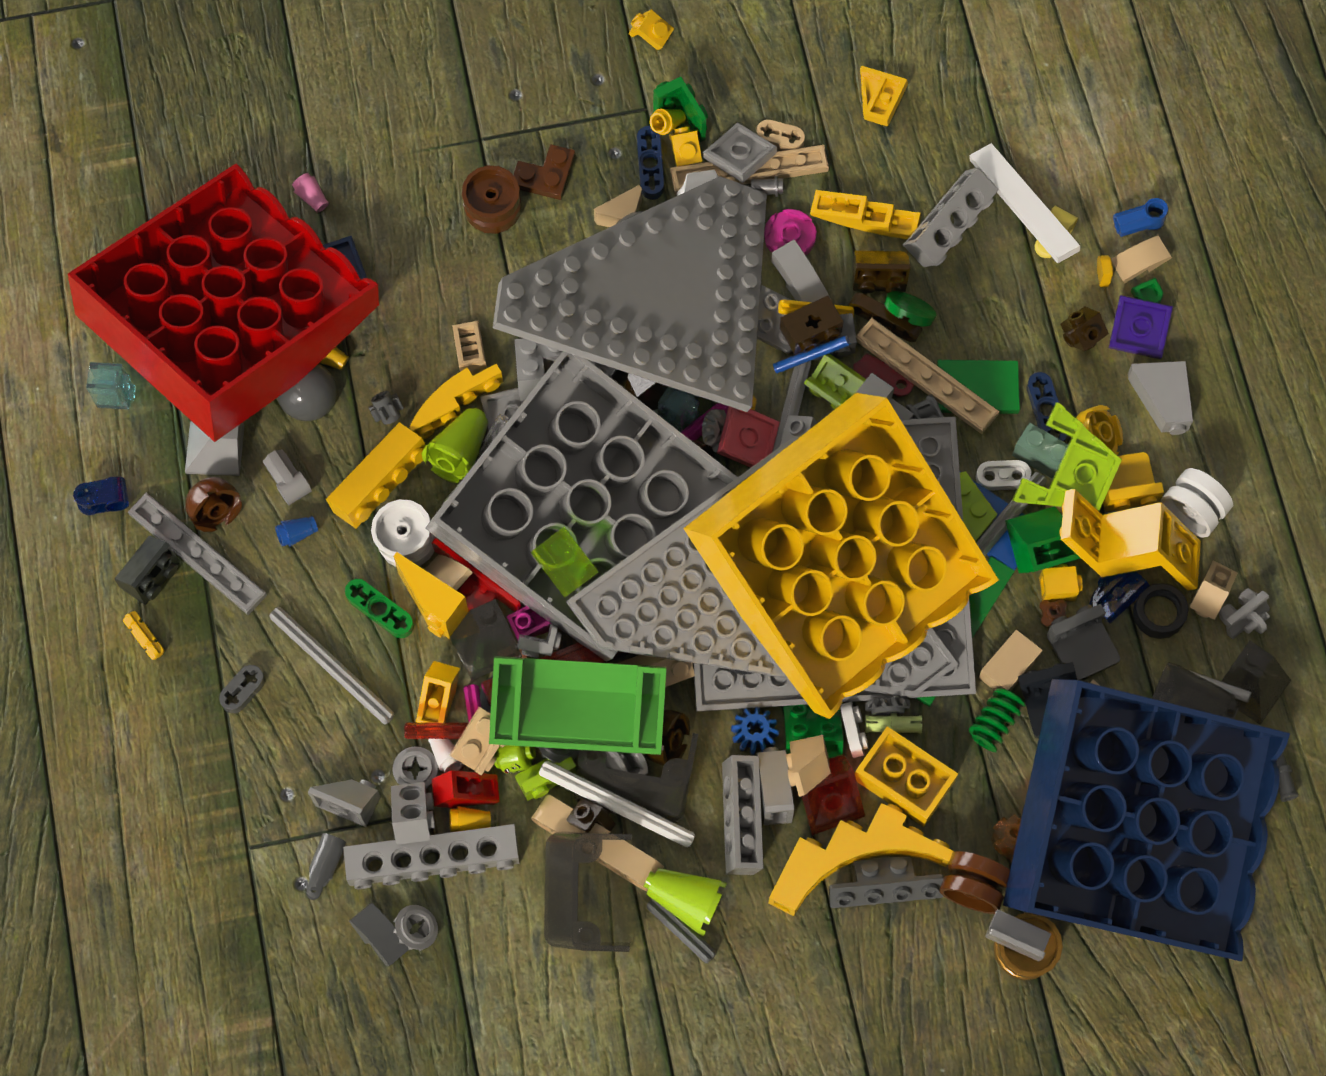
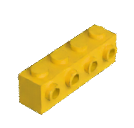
(377, 475)

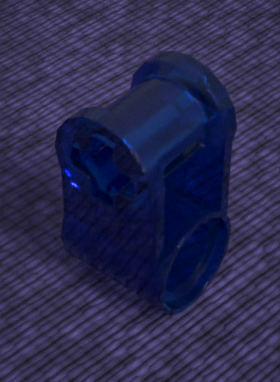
(103, 496)

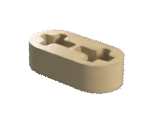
(781, 134)

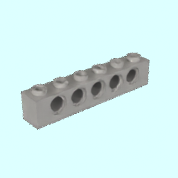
(359, 856)

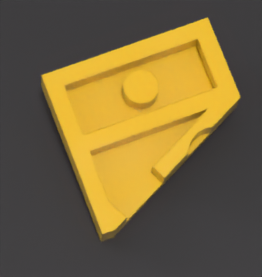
(880, 95)

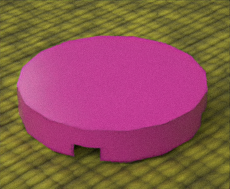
(790, 226)

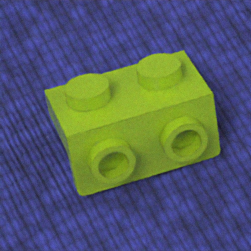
(834, 381)
(537, 786)

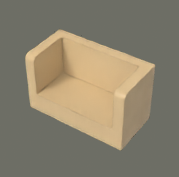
(1010, 661)

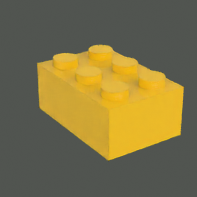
(905, 776)

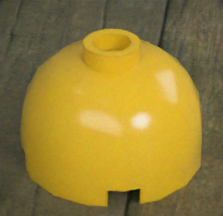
(1103, 426)

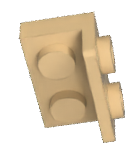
(474, 746)

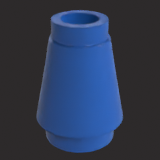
(295, 530)

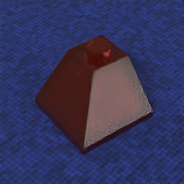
(834, 798)

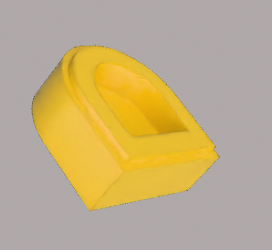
(1104, 270)

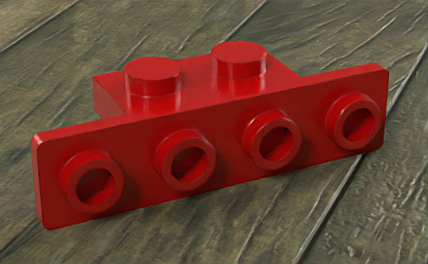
(478, 587)

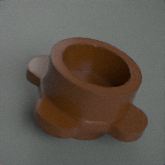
(1046, 607)

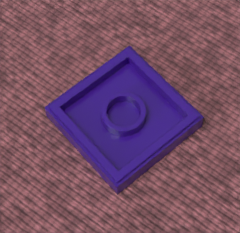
(1140, 327)

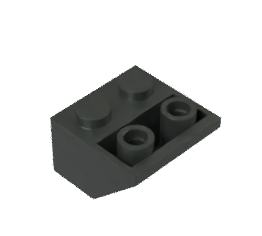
(148, 570)

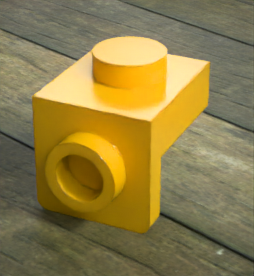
(651, 28)
(685, 146)

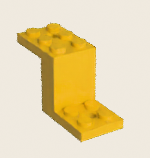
(1130, 539)

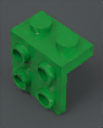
(681, 96)

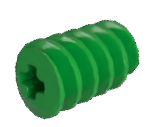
(994, 718)

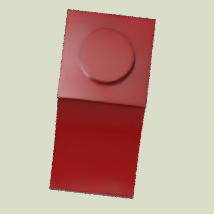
(465, 789)

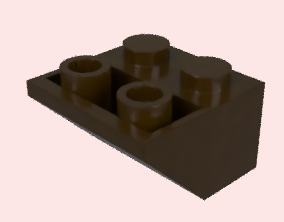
(880, 271)

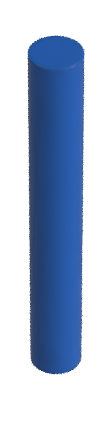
(818, 351)

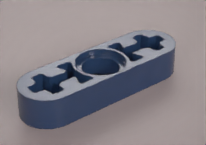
(645, 172)
(1049, 398)

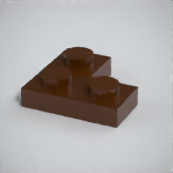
(550, 178)

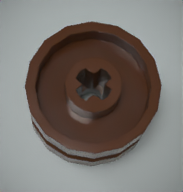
(491, 199)
(975, 882)

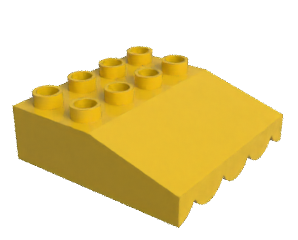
(842, 552)

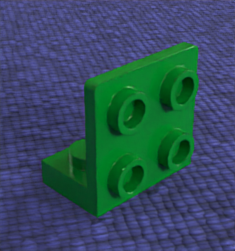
(804, 723)

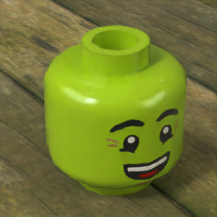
(514, 758)

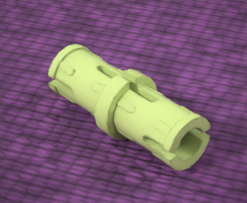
(899, 724)

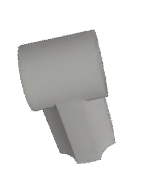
(288, 481)

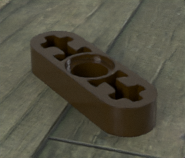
(869, 308)

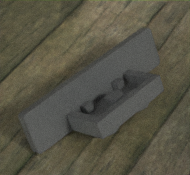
(885, 882)

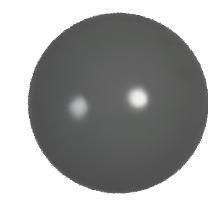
(311, 396)

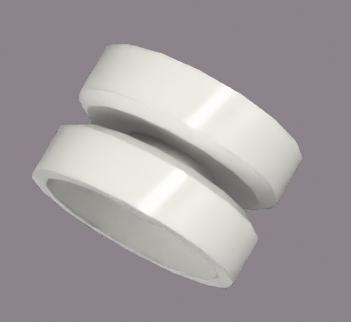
(1198, 501)
(401, 529)

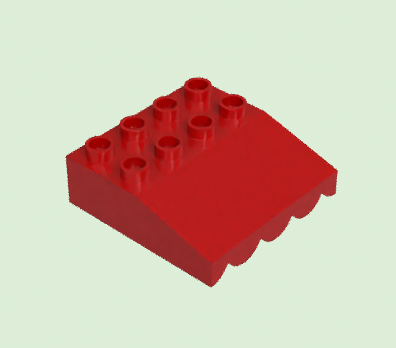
(222, 301)

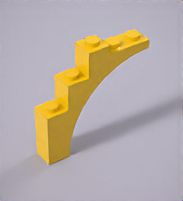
(885, 837)

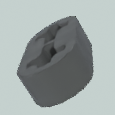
(237, 684)

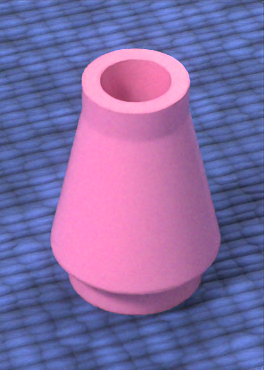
(309, 190)

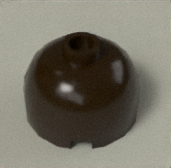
(674, 727)

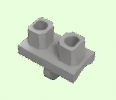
(1249, 617)

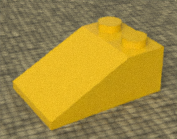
(437, 602)

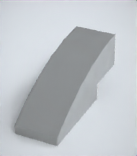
(798, 273)

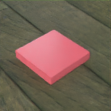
(747, 436)

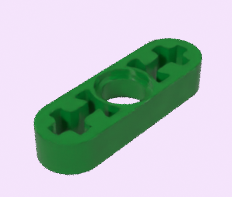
(399, 614)

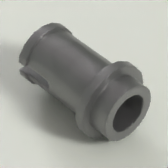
(768, 186)

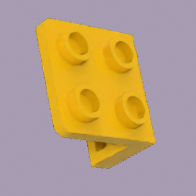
(1133, 484)

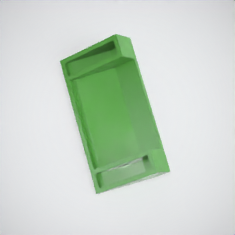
(577, 705)

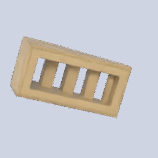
(477, 362)

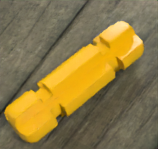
(143, 635)

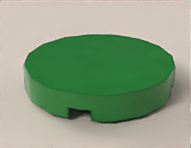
(910, 306)

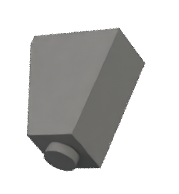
(1164, 393)
(775, 787)

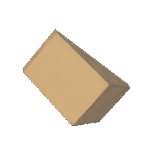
(617, 208)

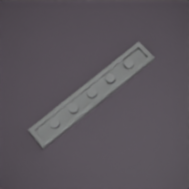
(197, 553)

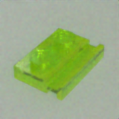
(564, 562)

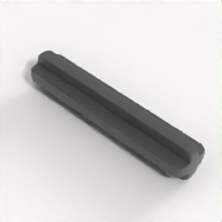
(683, 932)

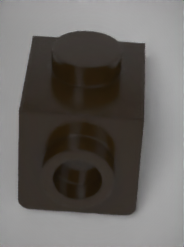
(587, 814)

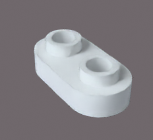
(1002, 474)
(856, 740)

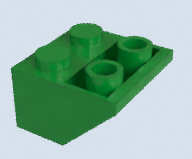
(1038, 540)

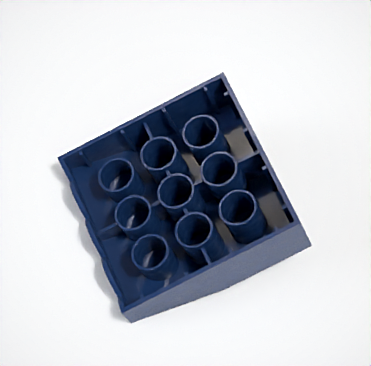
(1145, 818)

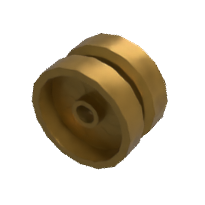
(1024, 967)

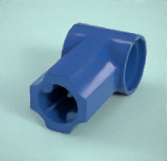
(1139, 219)

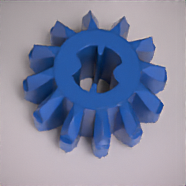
(757, 740)

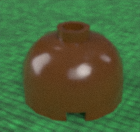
(211, 503)

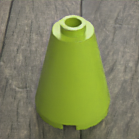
(457, 446)
(685, 896)

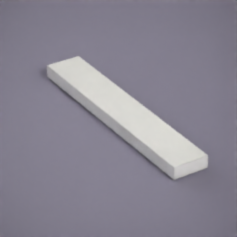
(1025, 203)

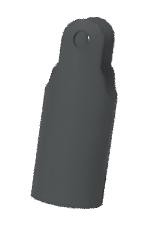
(324, 864)

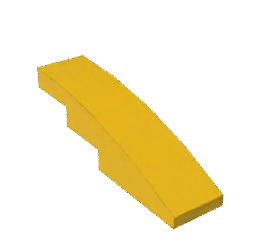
(863, 215)

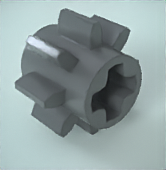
(386, 407)

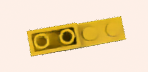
(445, 402)

